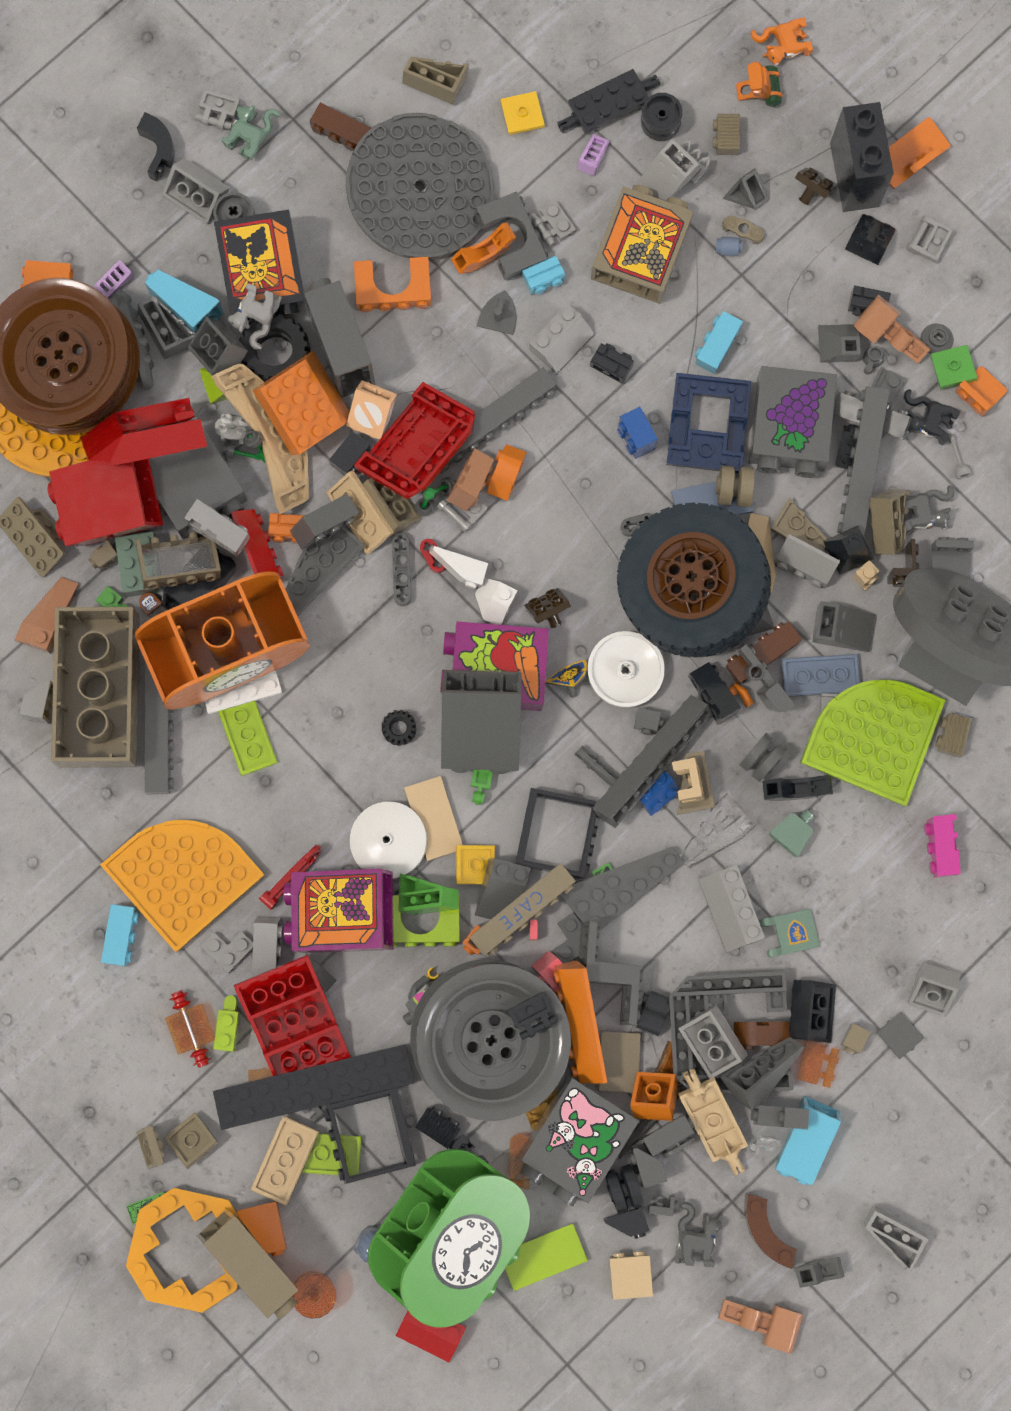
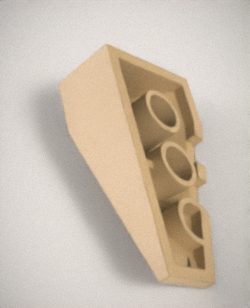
(761, 527)

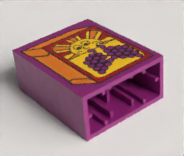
(340, 911)

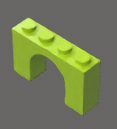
(446, 930)

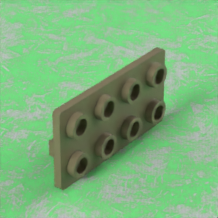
(33, 535)

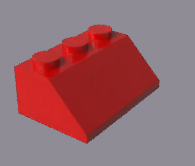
(434, 1340)

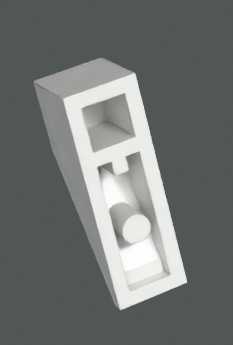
(461, 567)

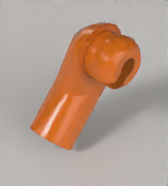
(743, 693)

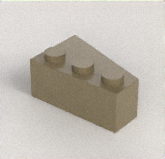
(435, 78)

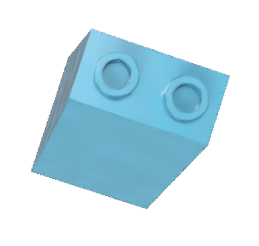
(183, 299)
(806, 1149)

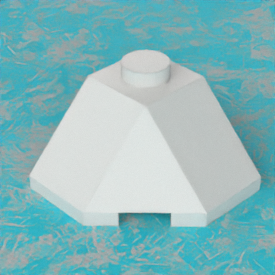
(495, 600)

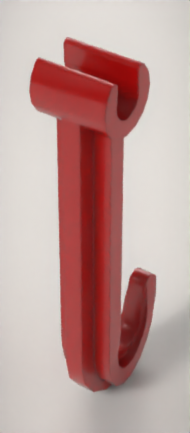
(271, 897)

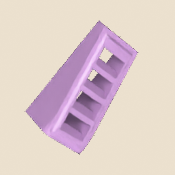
(587, 164)
(109, 276)

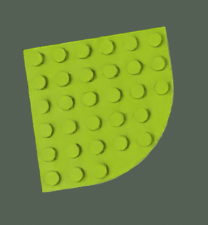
(875, 737)

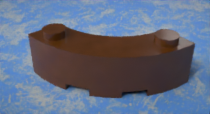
(757, 1222)

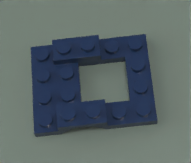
(707, 448)

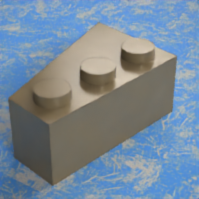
(888, 520)

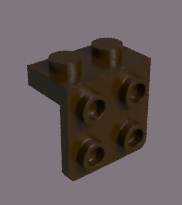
(898, 575)

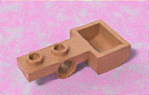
(880, 320)
(779, 1327)

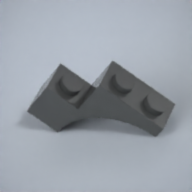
(780, 1117)

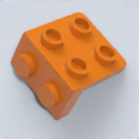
(981, 393)

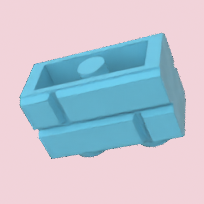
(543, 275)

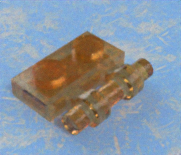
(812, 1061)

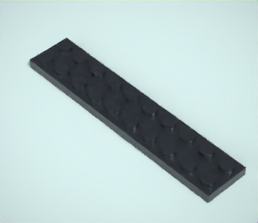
(313, 1087)

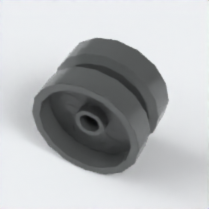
(232, 206)
(764, 758)

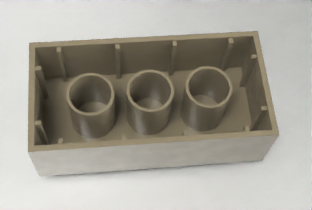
(95, 687)

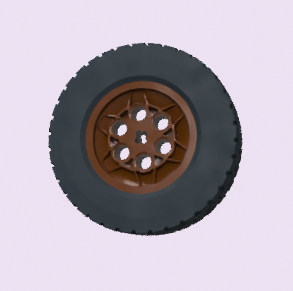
(720, 614)

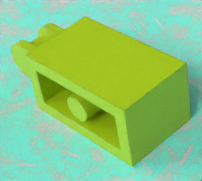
(227, 1026)

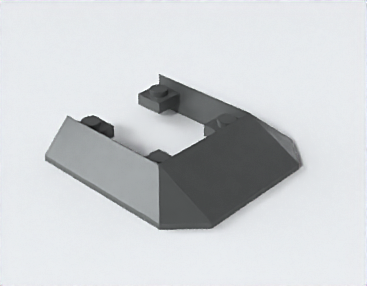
(704, 991)

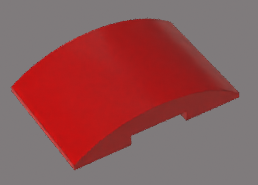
(292, 1017)

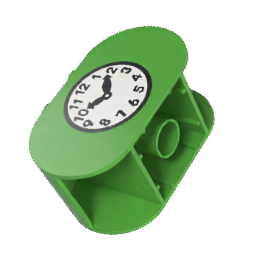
(449, 1238)

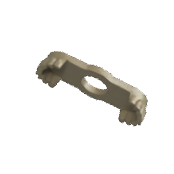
(732, 223)

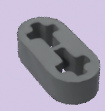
(635, 520)

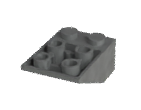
(842, 627)

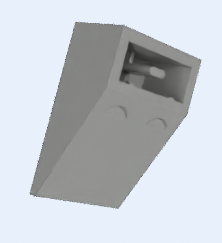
(669, 171)

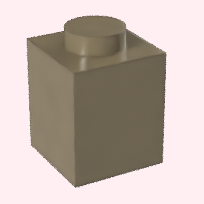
(854, 1039)

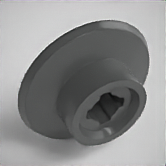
(943, 332)

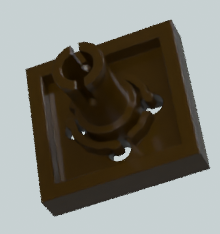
(814, 184)
(548, 607)

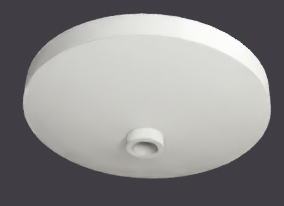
(631, 652)
(406, 836)

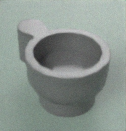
(873, 358)

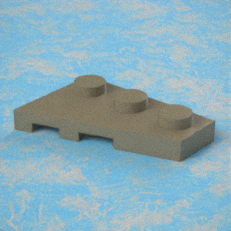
(794, 522)
(700, 805)

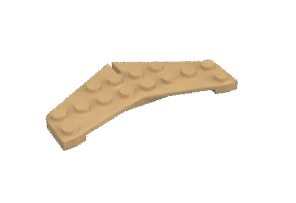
(286, 471)

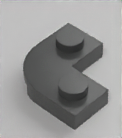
(570, 948)

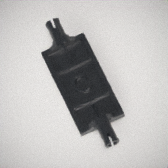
(608, 101)

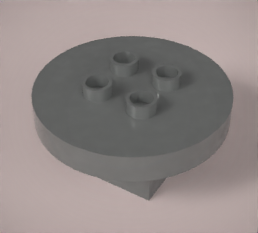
(955, 631)

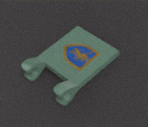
(794, 932)

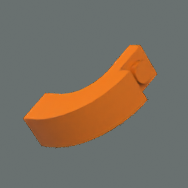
(485, 252)

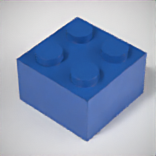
(637, 433)

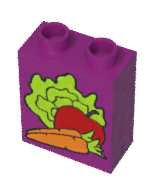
(502, 649)

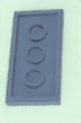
(706, 494)
(819, 674)

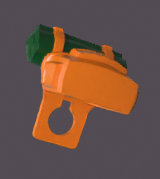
(762, 83)

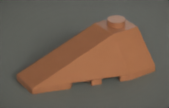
(39, 626)

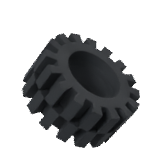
(398, 716)

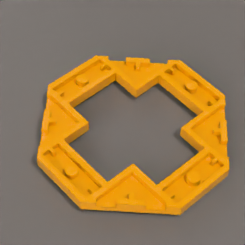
(145, 1239)

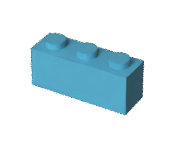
(718, 342)
(119, 935)

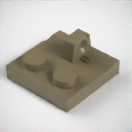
(191, 1140)
(150, 1147)

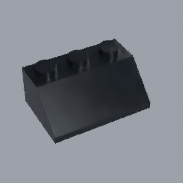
(812, 1011)

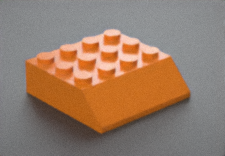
(302, 404)

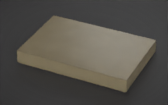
(620, 1060)

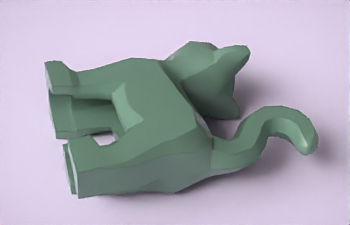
(248, 133)

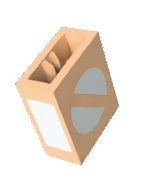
(371, 410)

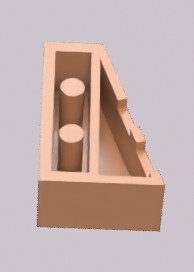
(471, 480)

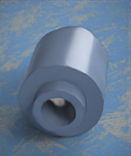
(728, 246)

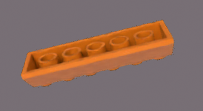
(578, 1004)

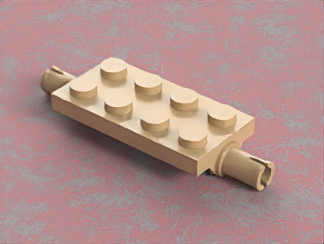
(713, 1120)

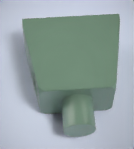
(793, 832)

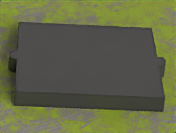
(900, 1035)

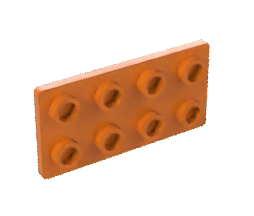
(916, 150)

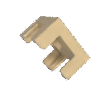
(694, 779)

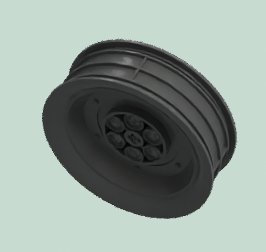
(443, 1030)

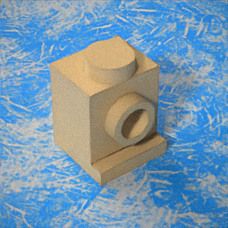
(866, 575)

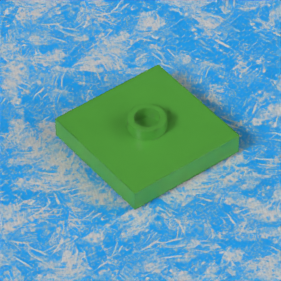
(953, 367)

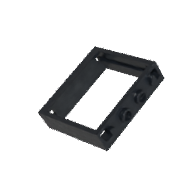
(591, 830)
(400, 1129)

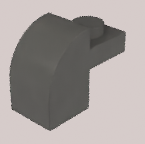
(819, 1271)

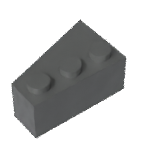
(324, 521)

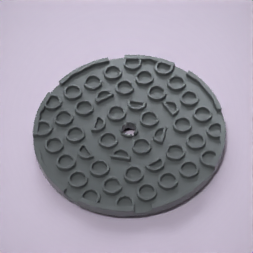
(384, 191)

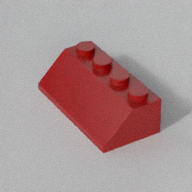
(257, 548)

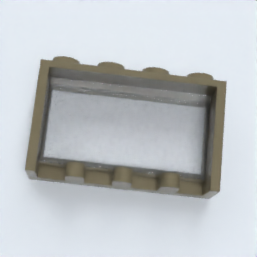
(177, 561)

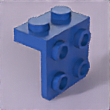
(659, 794)

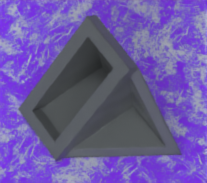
(748, 191)

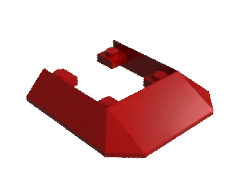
(110, 447)

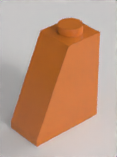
(265, 1226)

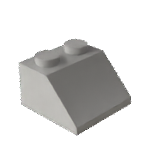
(38, 703)
(934, 989)

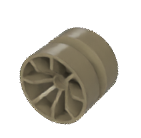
(728, 486)

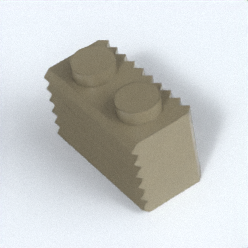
(727, 134)
(953, 735)

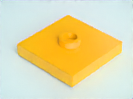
(522, 113)
(472, 863)

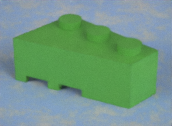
(424, 897)

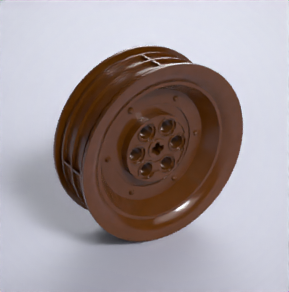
(106, 365)

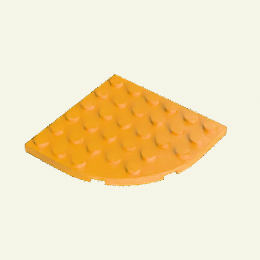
(35, 449)
(182, 876)

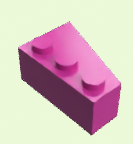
(942, 846)

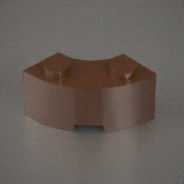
(761, 1033)

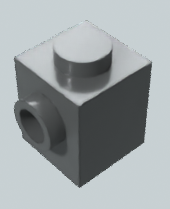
(648, 721)

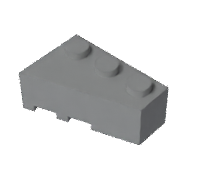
(217, 527)
(897, 1237)

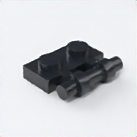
(530, 1010)

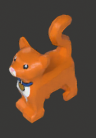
(786, 36)

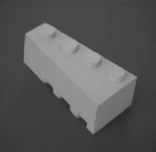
(266, 944)

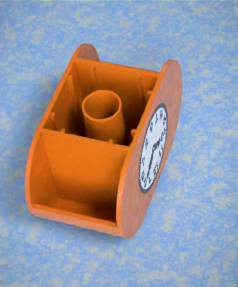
(221, 640)

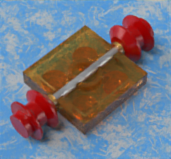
(190, 1029)

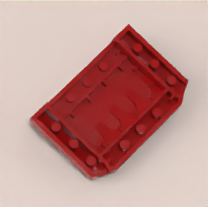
(418, 442)

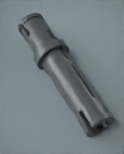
(595, 765)

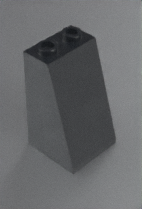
(185, 592)

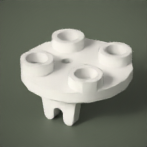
(232, 427)

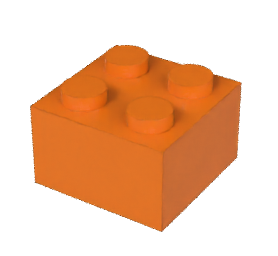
(654, 1096)

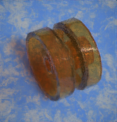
(326, 1294)

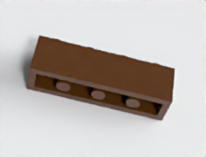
(337, 126)
(768, 650)

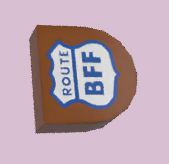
(149, 603)

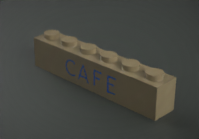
(522, 909)

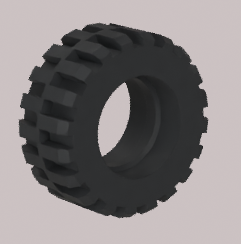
(279, 328)

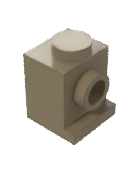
(103, 556)

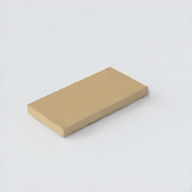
(369, 524)
(433, 808)
(284, 1160)

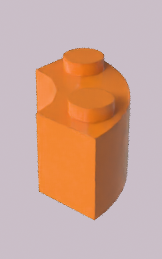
(506, 472)

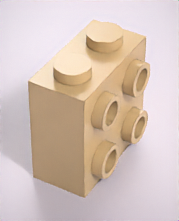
(630, 1275)

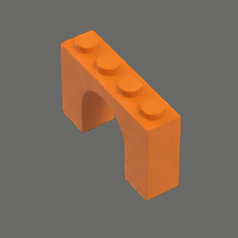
(41, 270)
(415, 295)

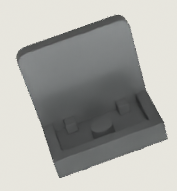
(952, 555)

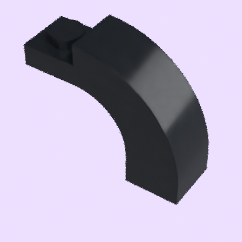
(156, 131)
(797, 789)

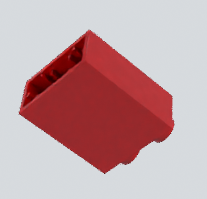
(103, 501)

